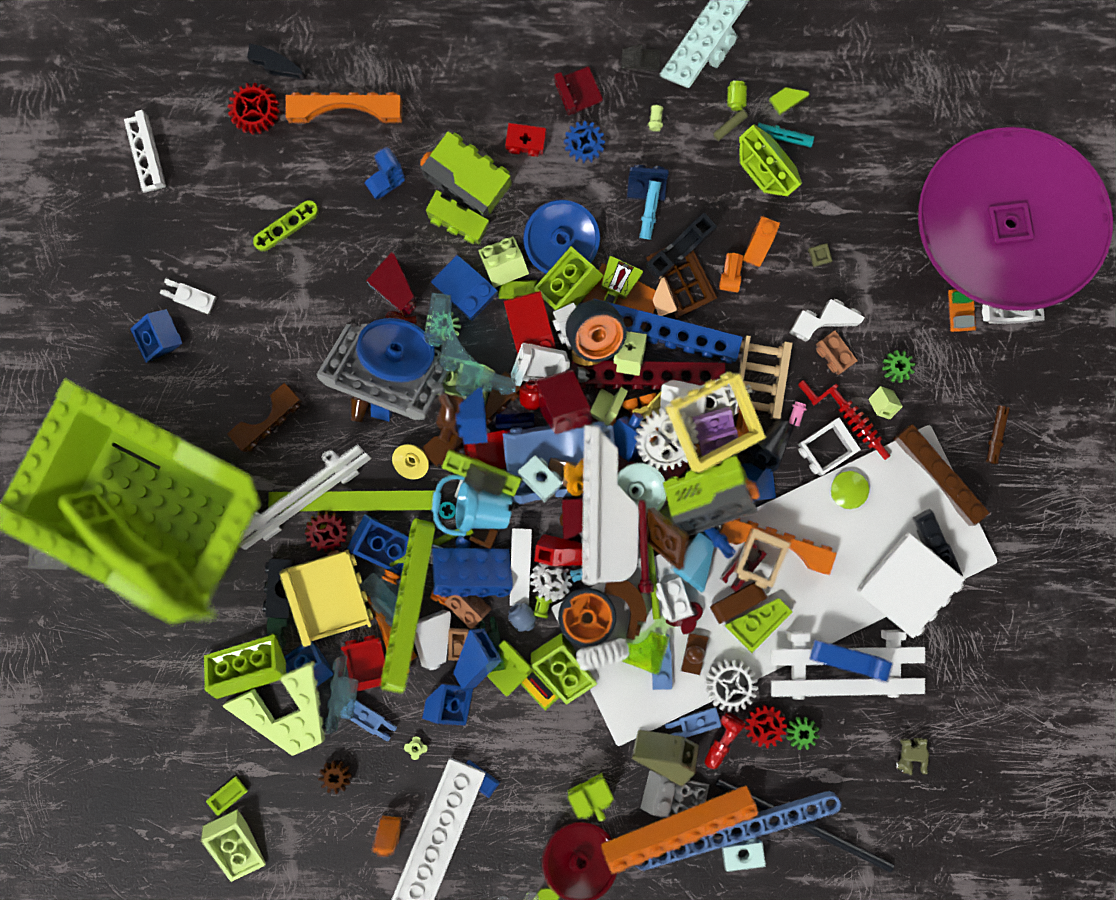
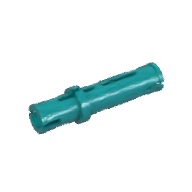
(805, 140)

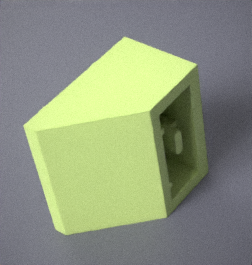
(503, 261)

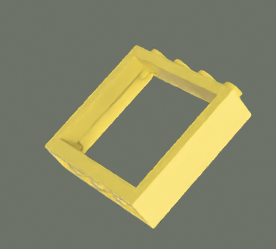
(753, 436)

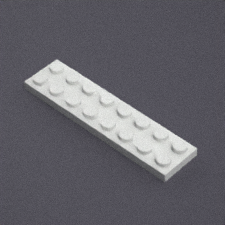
(439, 832)

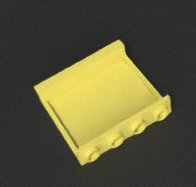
(326, 596)

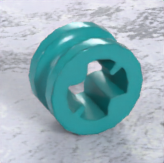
(452, 507)

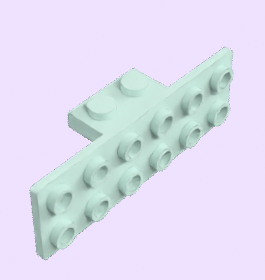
(706, 41)

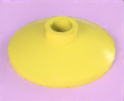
(406, 466)

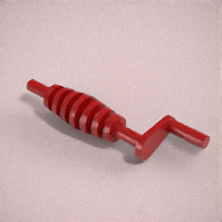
(850, 412)

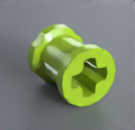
(542, 607)

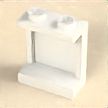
(538, 362)

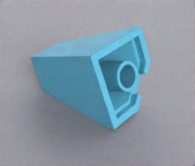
(697, 561)

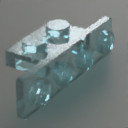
(382, 597)
(342, 697)

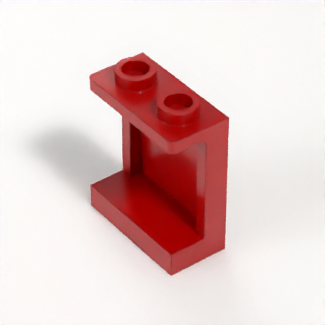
(365, 661)

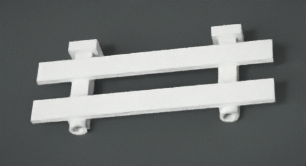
(344, 472)
(799, 657)

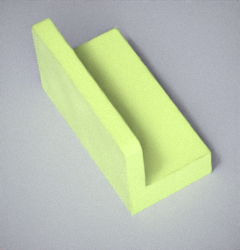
(607, 405)

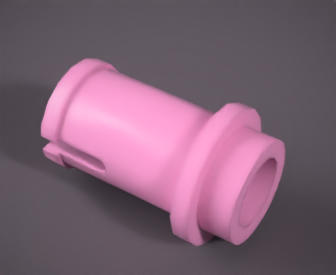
(797, 412)

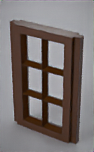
(701, 280)

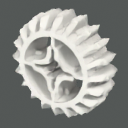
(602, 654)
(728, 693)

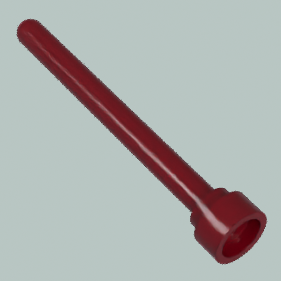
(645, 584)

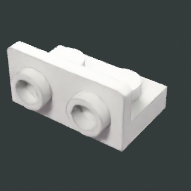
(675, 600)

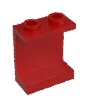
(489, 452)

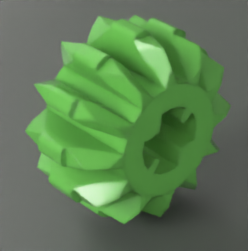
(896, 373)
(804, 725)

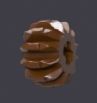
(335, 784)

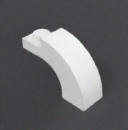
(1000, 316)

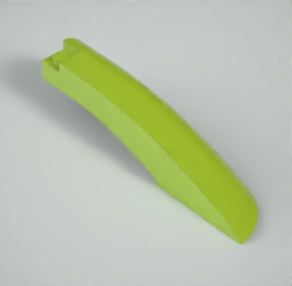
(131, 558)

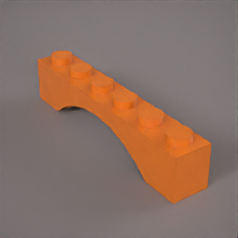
(304, 108)
(814, 557)

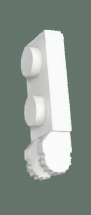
(190, 297)

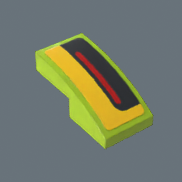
(540, 690)

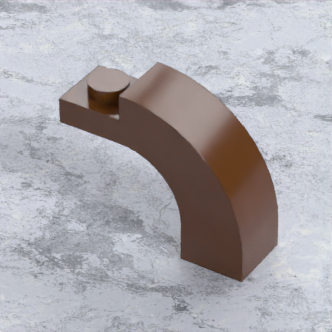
(635, 601)

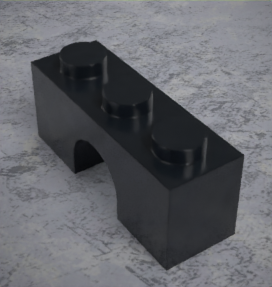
(275, 603)

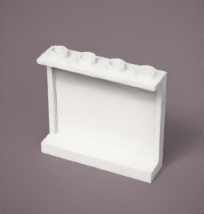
(911, 585)

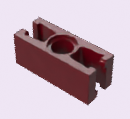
(751, 567)

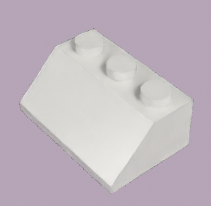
(675, 389)

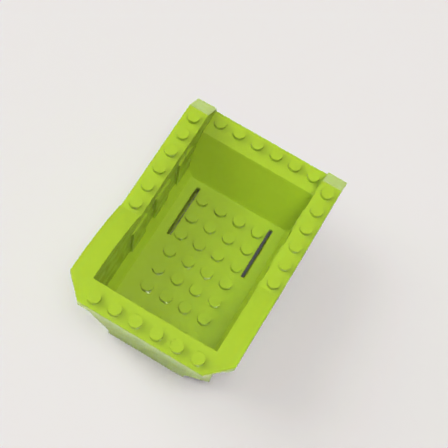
(150, 480)

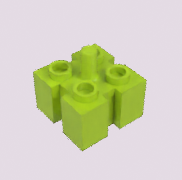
(591, 796)

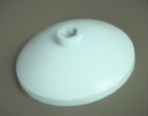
(648, 484)

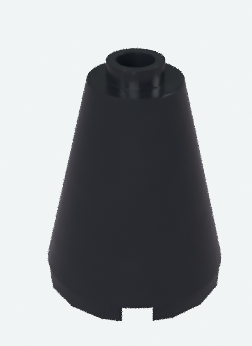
(770, 450)

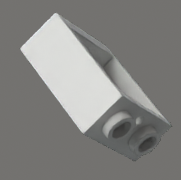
(844, 436)

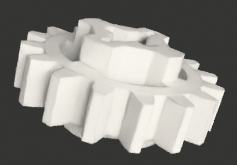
(558, 582)

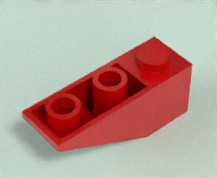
(558, 551)

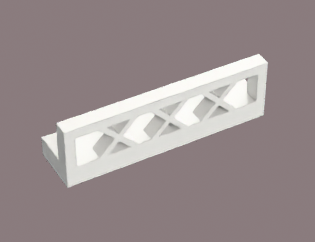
(149, 151)

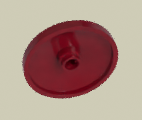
(576, 862)

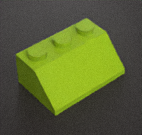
(568, 280)

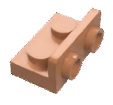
(836, 353)
(469, 608)

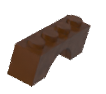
(283, 402)

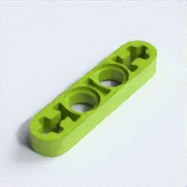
(284, 223)

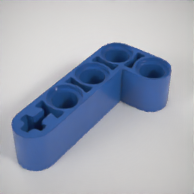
(389, 174)
(851, 660)

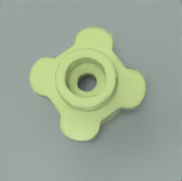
(409, 747)

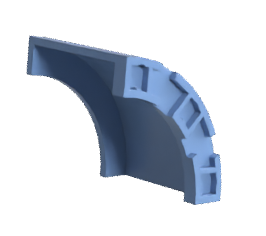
(524, 444)

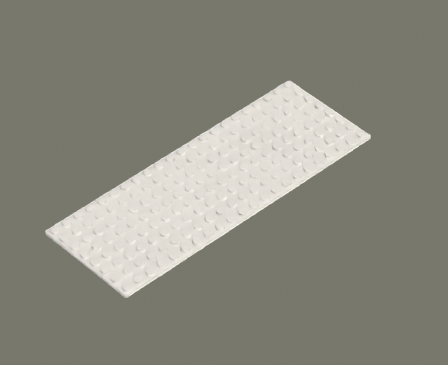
(819, 602)

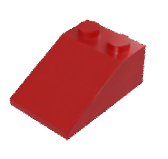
(529, 321)

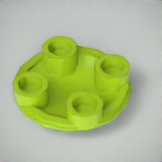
(849, 490)

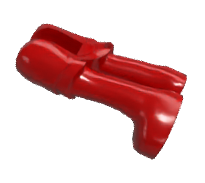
(720, 748)

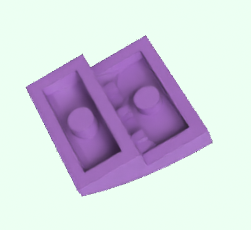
(715, 429)

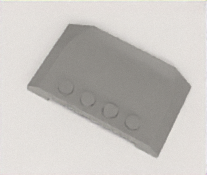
(347, 374)

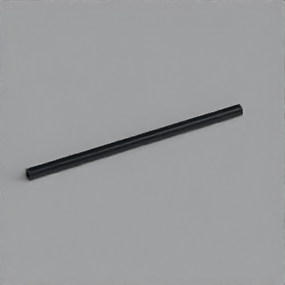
(817, 831)

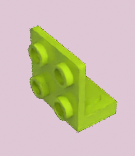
(515, 671)

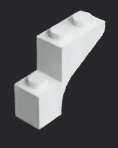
(832, 315)

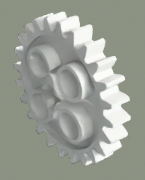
(653, 450)

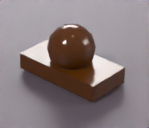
(694, 654)

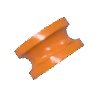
(390, 577)

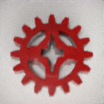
(768, 718)

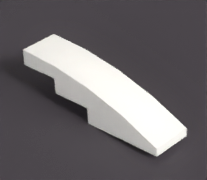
(520, 565)

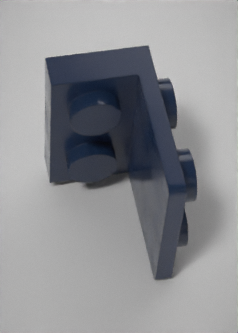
(639, 181)

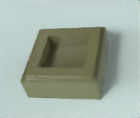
(820, 255)

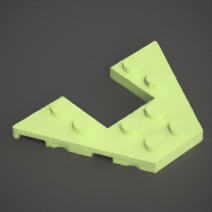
(294, 731)

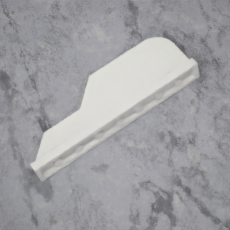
(608, 515)

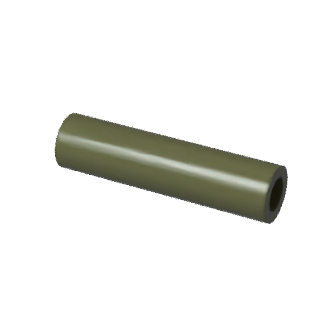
(730, 125)

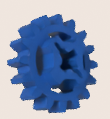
(591, 145)

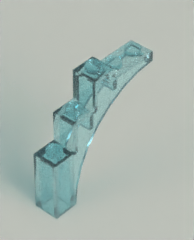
(453, 356)

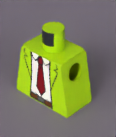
(619, 279)

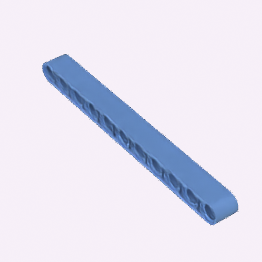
(747, 832)

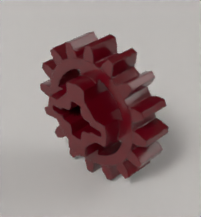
(320, 526)

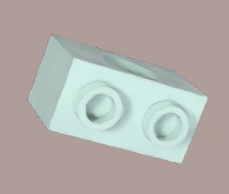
(542, 489)
(753, 859)

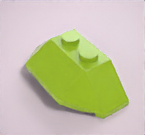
(767, 163)

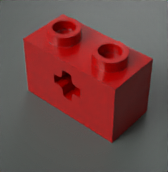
(516, 135)

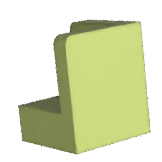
(885, 402)

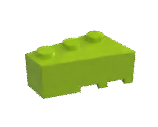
(457, 218)

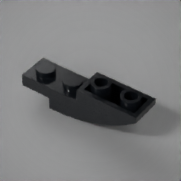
(933, 538)

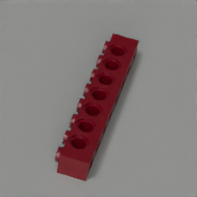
(714, 370)

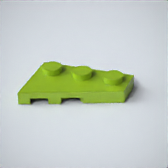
(759, 624)

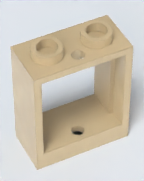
(756, 534)

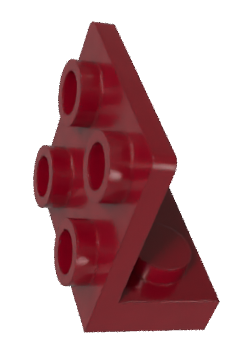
(577, 90)

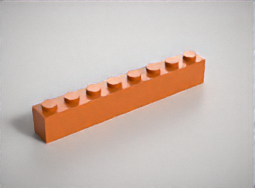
(679, 829)

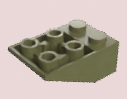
(667, 755)

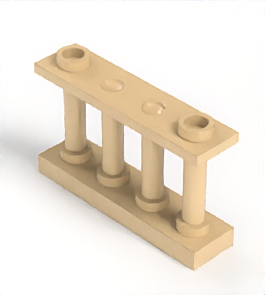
(779, 371)

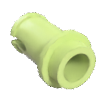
(656, 118)

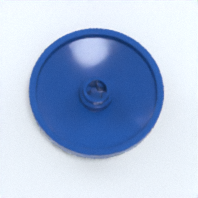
(555, 229)
(394, 350)

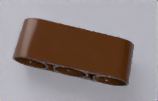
(738, 602)

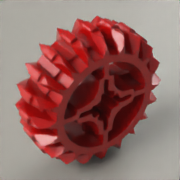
(248, 113)

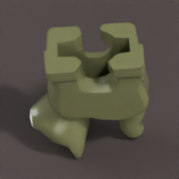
(913, 753)

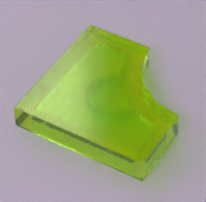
(649, 653)

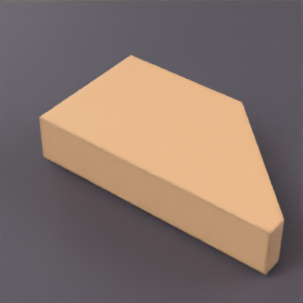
(664, 299)

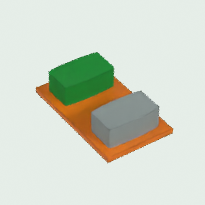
(961, 312)

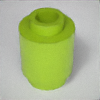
(737, 95)

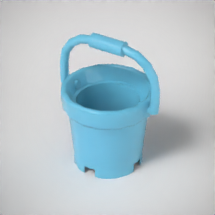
(474, 508)

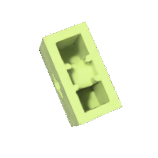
(631, 355)

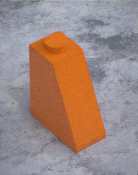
(761, 241)

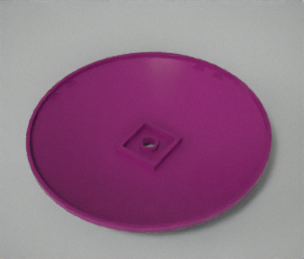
(1038, 184)

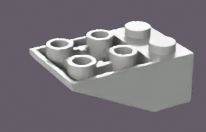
(668, 798)

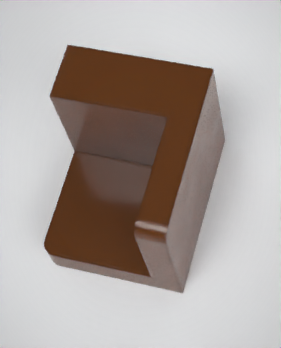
(484, 537)

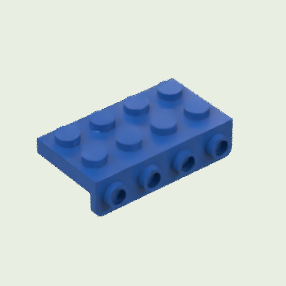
(471, 572)

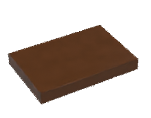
(666, 538)

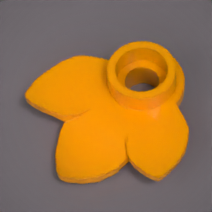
(574, 477)

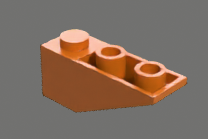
(387, 835)

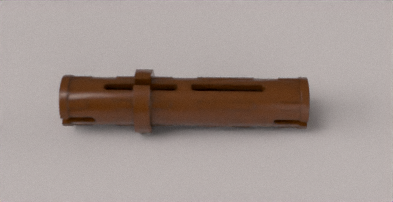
(995, 443)

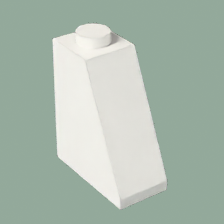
(432, 639)

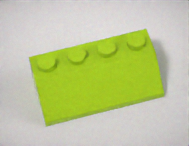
(244, 667)

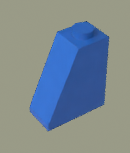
(476, 659)

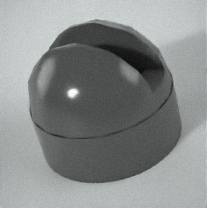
(581, 374)

